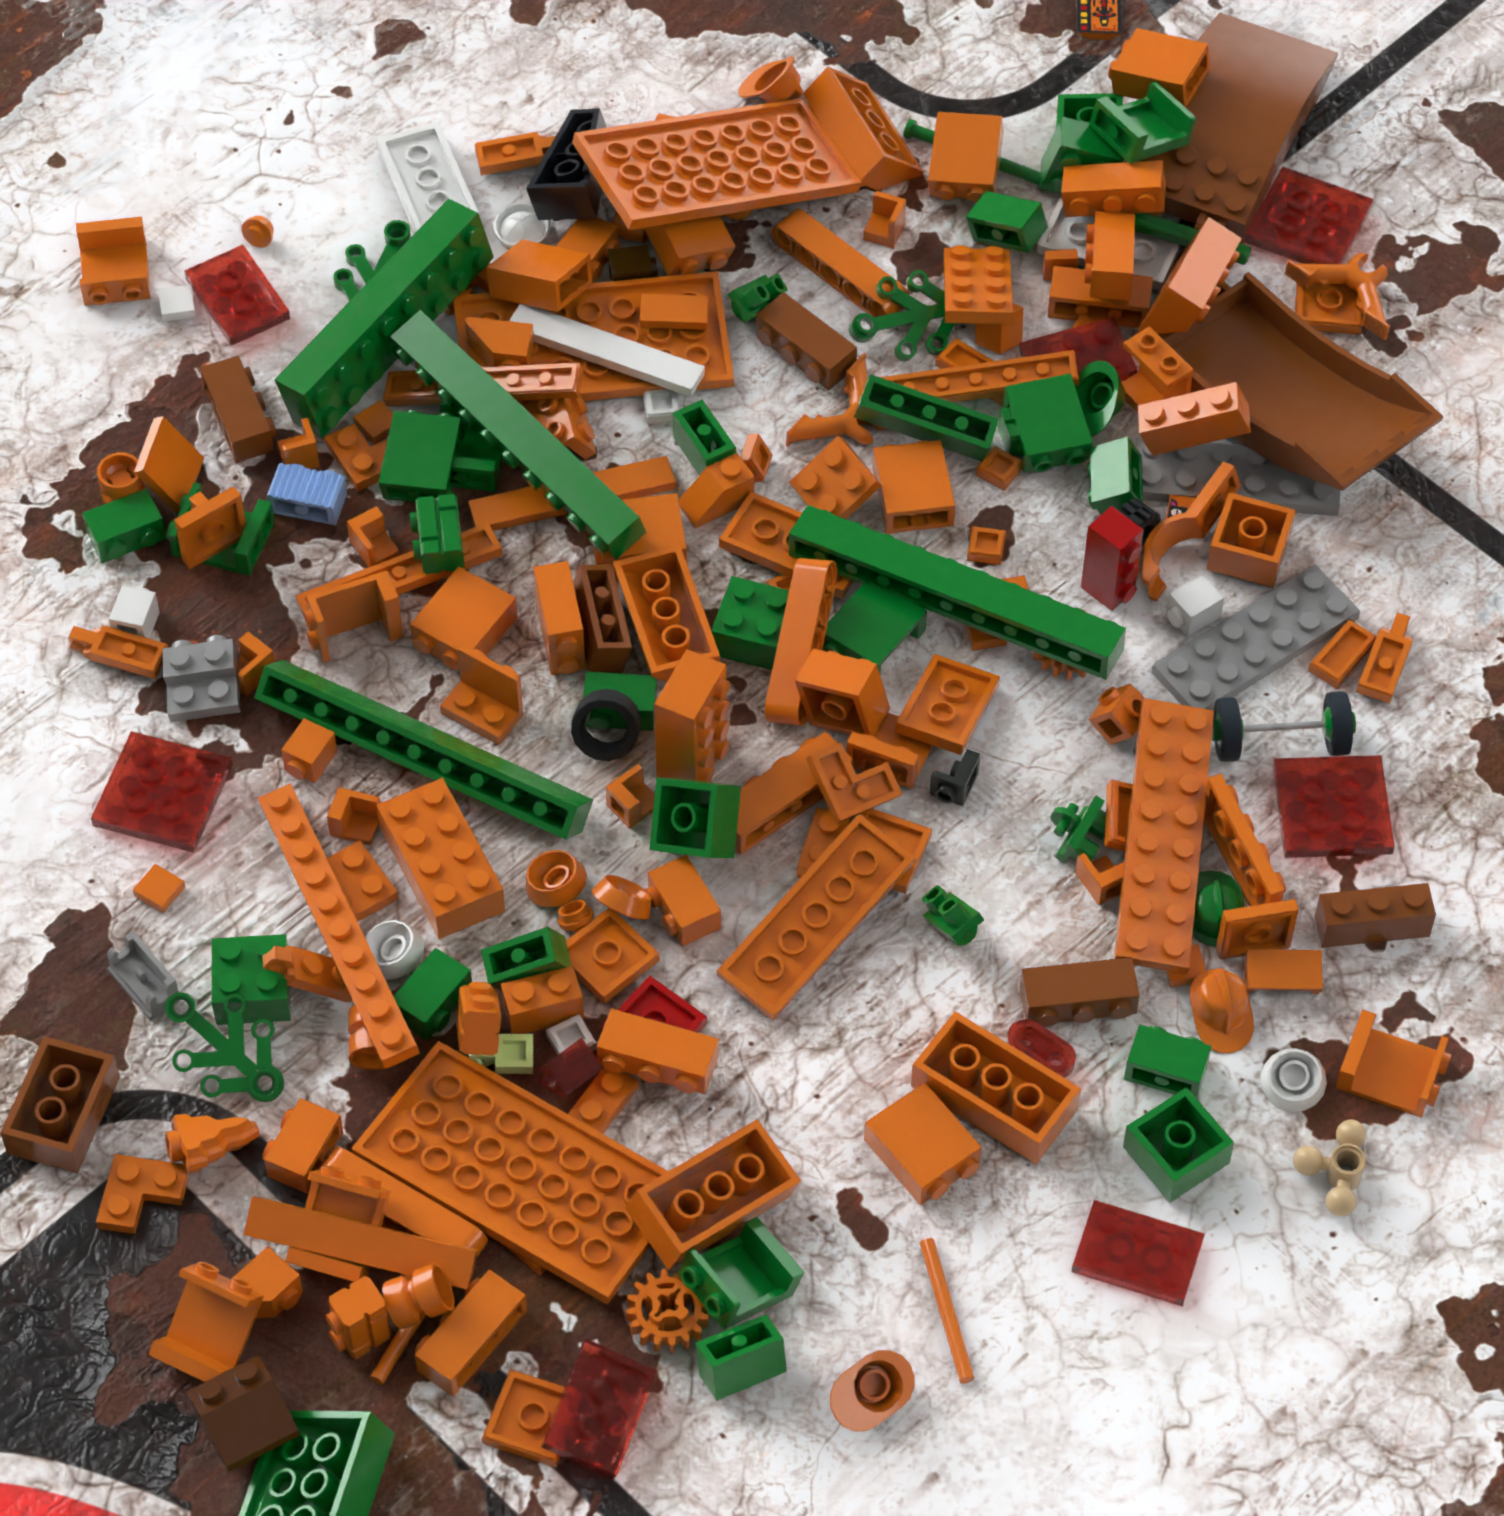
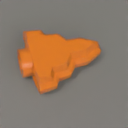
(205, 1139)

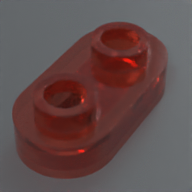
(1044, 1046)

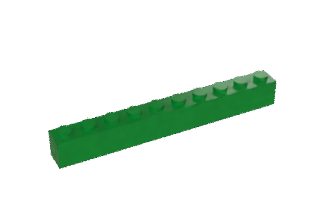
(519, 435)
(960, 592)
(424, 749)

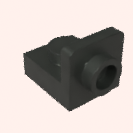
(957, 785)

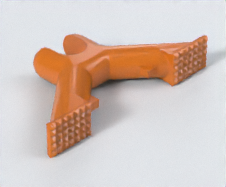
(1349, 274)
(843, 424)

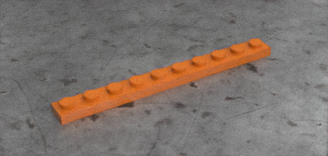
(338, 927)

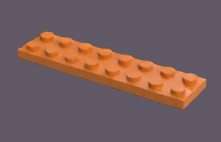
(1164, 836)

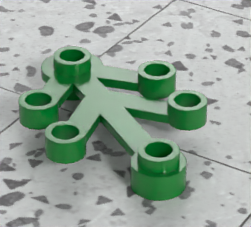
(396, 235)
(915, 314)
(229, 1051)

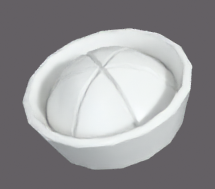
(520, 223)
(405, 947)
(1292, 1069)

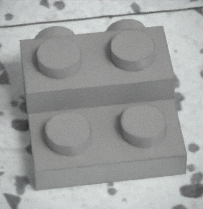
(201, 678)

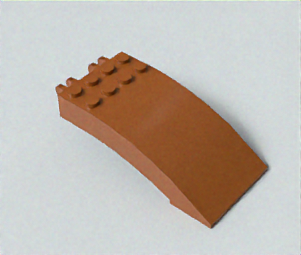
(1244, 124)
(1306, 396)

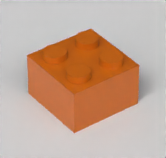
(1250, 539)
(842, 693)

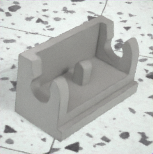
(141, 976)

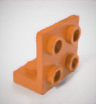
(486, 697)
(903, 753)

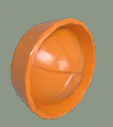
(567, 876)
(623, 897)

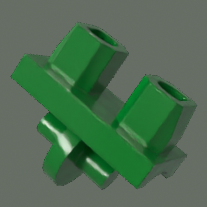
(755, 296)
(1089, 819)
(951, 916)

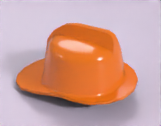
(773, 82)
(1221, 1010)
(872, 1390)

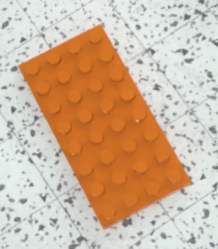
(716, 163)
(616, 309)
(514, 1169)

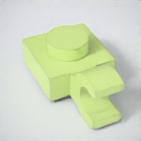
(513, 1055)

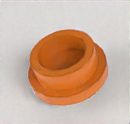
(258, 231)
(574, 915)

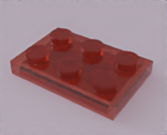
(237, 295)
(1091, 343)
(1138, 1253)
(599, 1409)

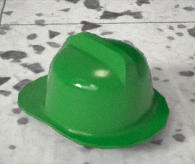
(1100, 394)
(1214, 895)

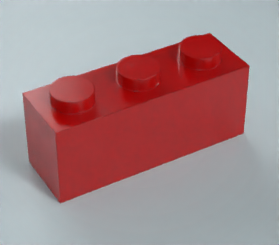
(1112, 558)

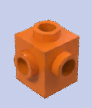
(1118, 713)

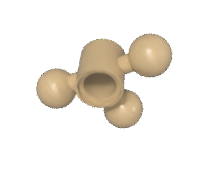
(1309, 1161)

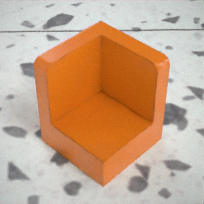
(886, 220)
(1001, 337)
(300, 449)
(370, 538)
(252, 662)
(630, 797)
(353, 816)
(1100, 877)

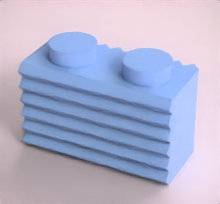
(307, 493)

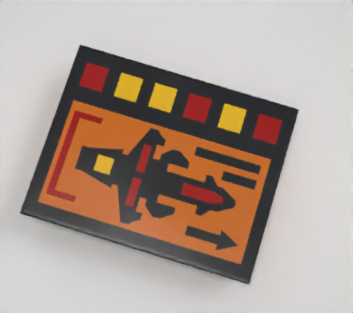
(1099, 19)

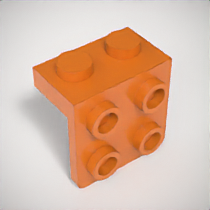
(565, 421)

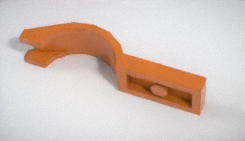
(1187, 525)

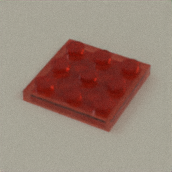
(1308, 219)
(162, 791)
(1333, 806)

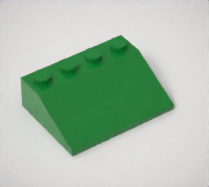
(324, 1470)

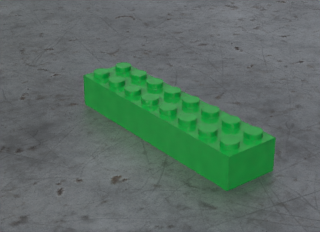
(357, 342)

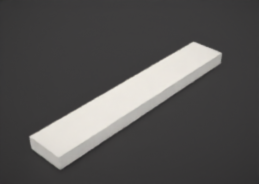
(611, 350)

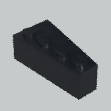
(563, 182)

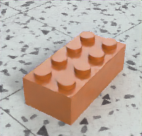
(692, 719)
(440, 858)
(996, 1087)
(712, 1194)

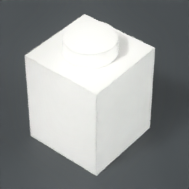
(1194, 605)
(135, 611)

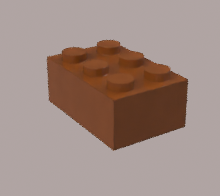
(60, 1104)

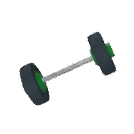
(1337, 726)

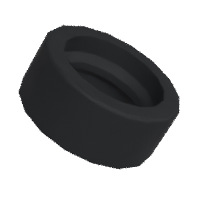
(606, 750)

